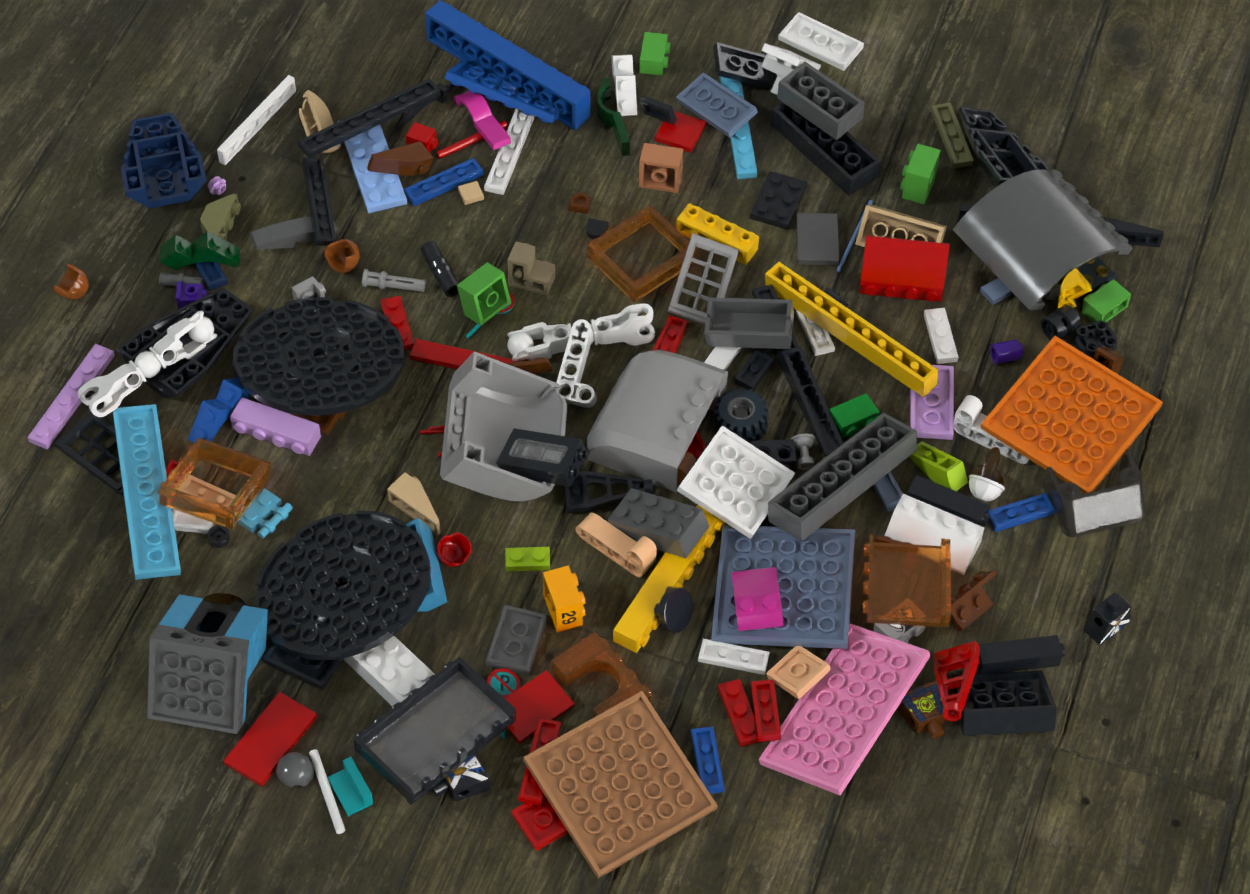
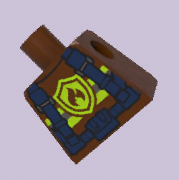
(924, 709)

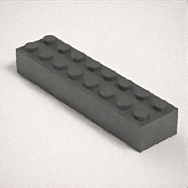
(842, 476)

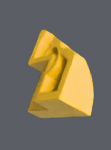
(1072, 287)

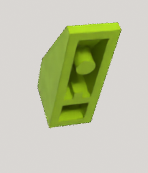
(940, 466)

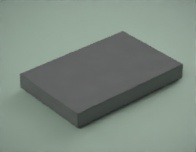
(817, 239)
(516, 639)

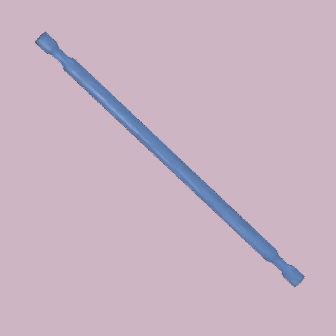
(851, 242)

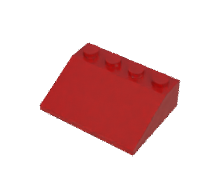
(904, 268)

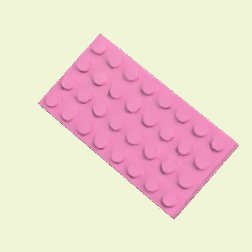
(845, 710)

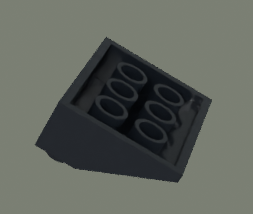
(1008, 704)

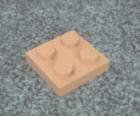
(798, 671)

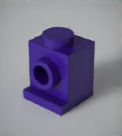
(189, 293)

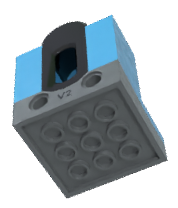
(204, 661)

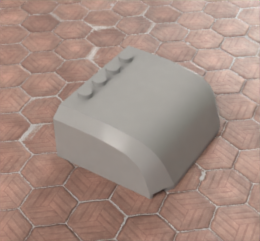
(482, 410)
(654, 415)

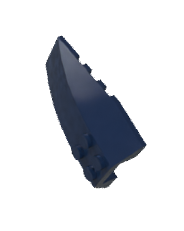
(161, 163)

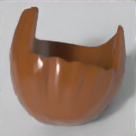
(342, 255)
(73, 284)

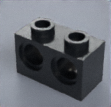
(778, 450)

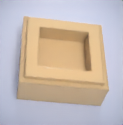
(470, 193)

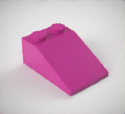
(757, 599)

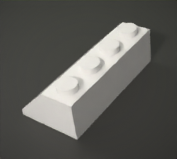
(926, 525)

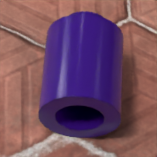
(1006, 351)

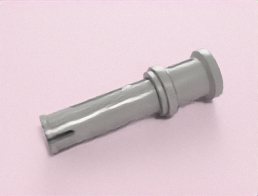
(384, 280)

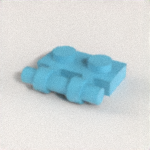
(260, 510)

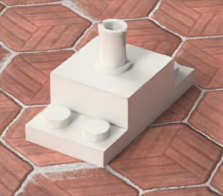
(782, 63)

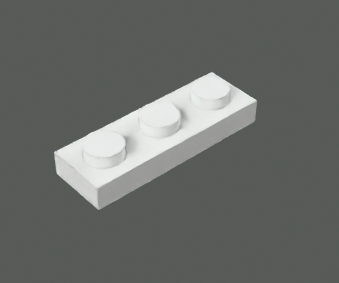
(940, 335)

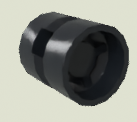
(1060, 322)

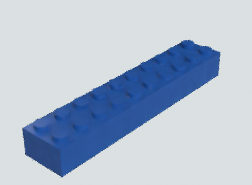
(471, 40)

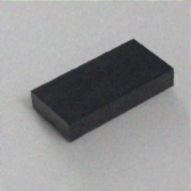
(658, 110)

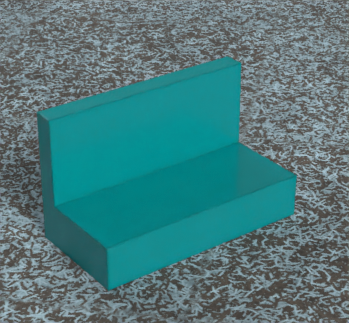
(351, 788)

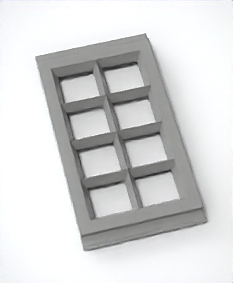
(714, 247)

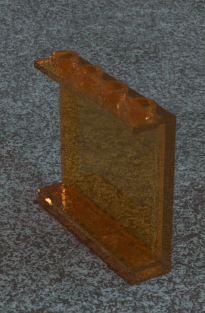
(907, 583)

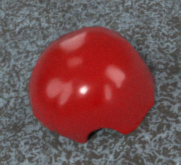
(453, 549)

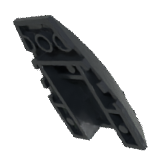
(997, 148)

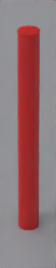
(463, 143)

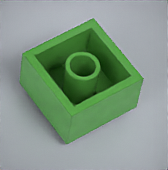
(920, 173)
(484, 293)

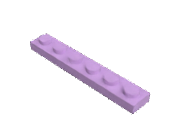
(68, 400)

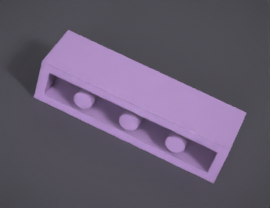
(275, 426)

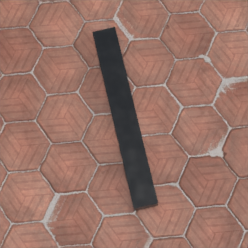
(368, 118)

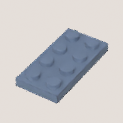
(716, 105)

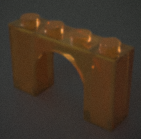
(595, 655)

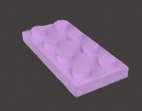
(934, 413)

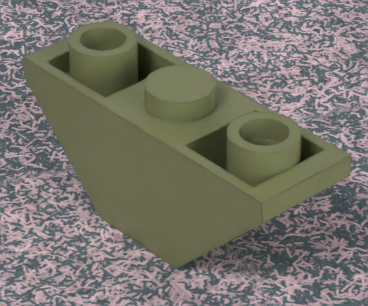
(220, 215)

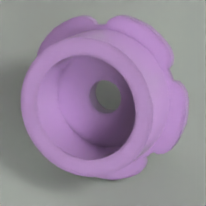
(217, 185)

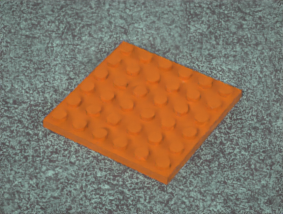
(1071, 415)

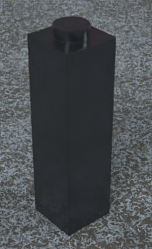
(949, 501)
(1020, 654)

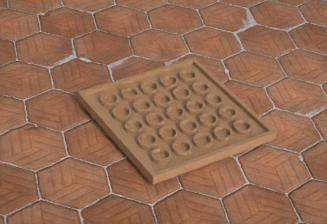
(619, 784)

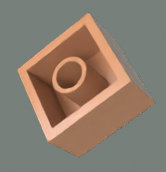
(660, 167)

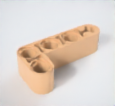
(629, 554)

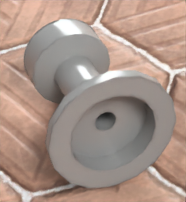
(803, 443)

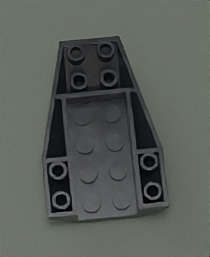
(227, 316)

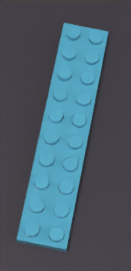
(142, 472)

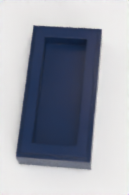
(211, 274)

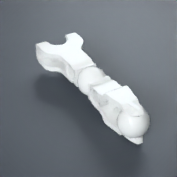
(606, 330)
(116, 386)

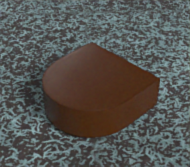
(579, 203)

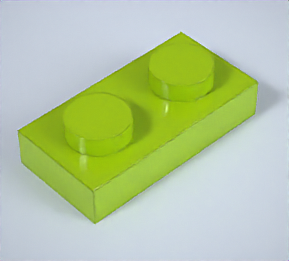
(527, 559)

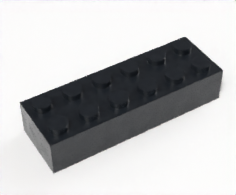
(841, 160)

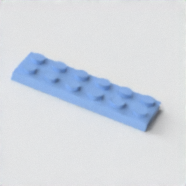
(378, 189)

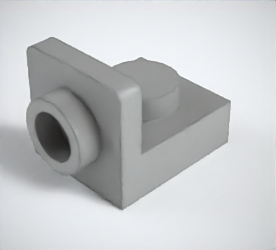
(308, 289)

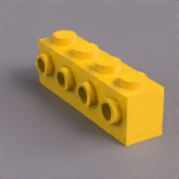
(710, 226)

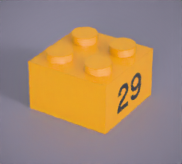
(563, 598)

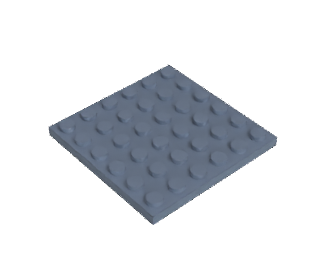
(811, 581)

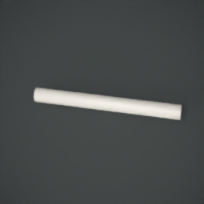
(327, 792)

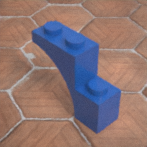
(216, 411)

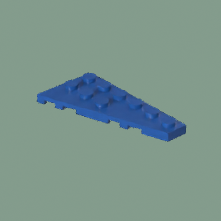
(499, 89)

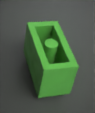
(653, 53)
(1106, 302)

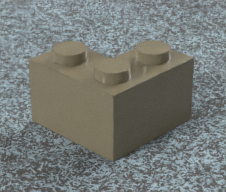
(527, 272)

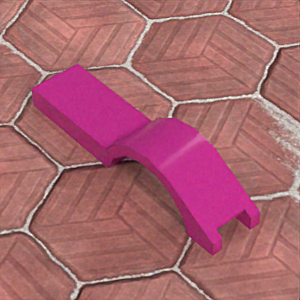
(483, 119)

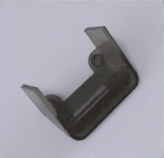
(1098, 510)

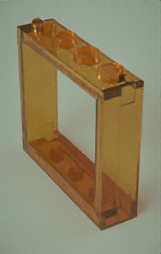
(637, 289)
(222, 456)

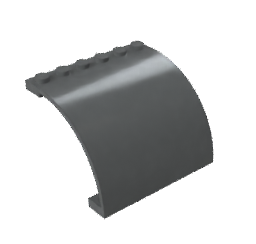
(1037, 233)

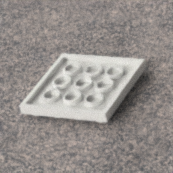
(735, 481)

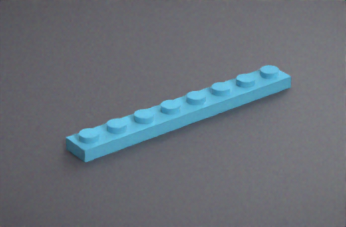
(741, 140)

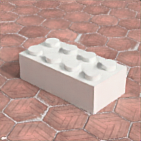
(391, 670)

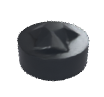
(218, 536)

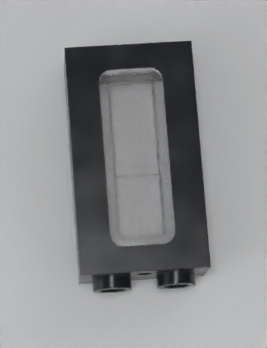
(543, 456)

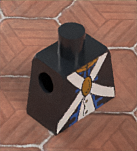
(1113, 613)
(464, 781)

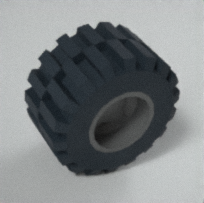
(742, 414)

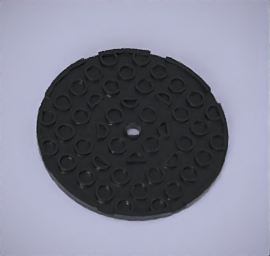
(357, 362)
(385, 587)

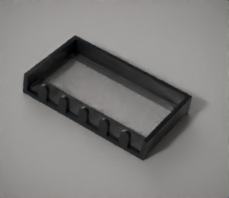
(434, 729)

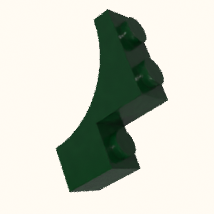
(207, 248)

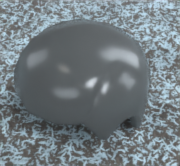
(295, 770)

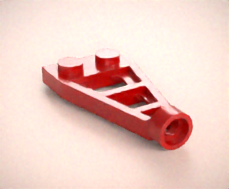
(951, 659)

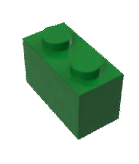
(854, 415)

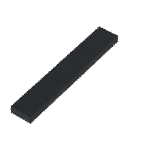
(319, 201)

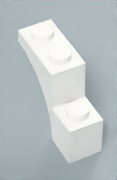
(624, 84)

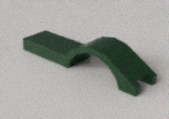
(612, 118)

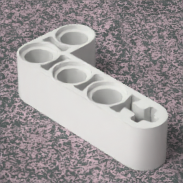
(578, 362)
(968, 424)

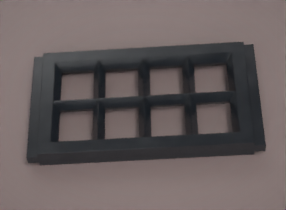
(78, 430)

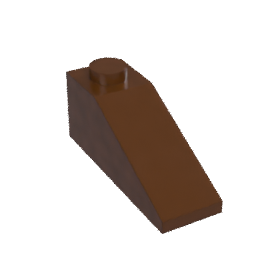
(403, 160)

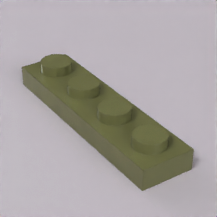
(952, 135)

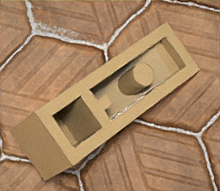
(411, 498)

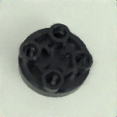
(1094, 335)
(674, 609)

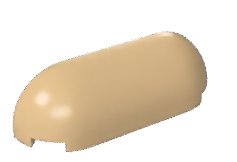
(315, 116)

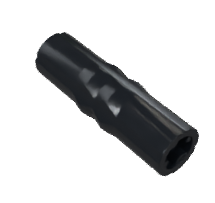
(440, 268)

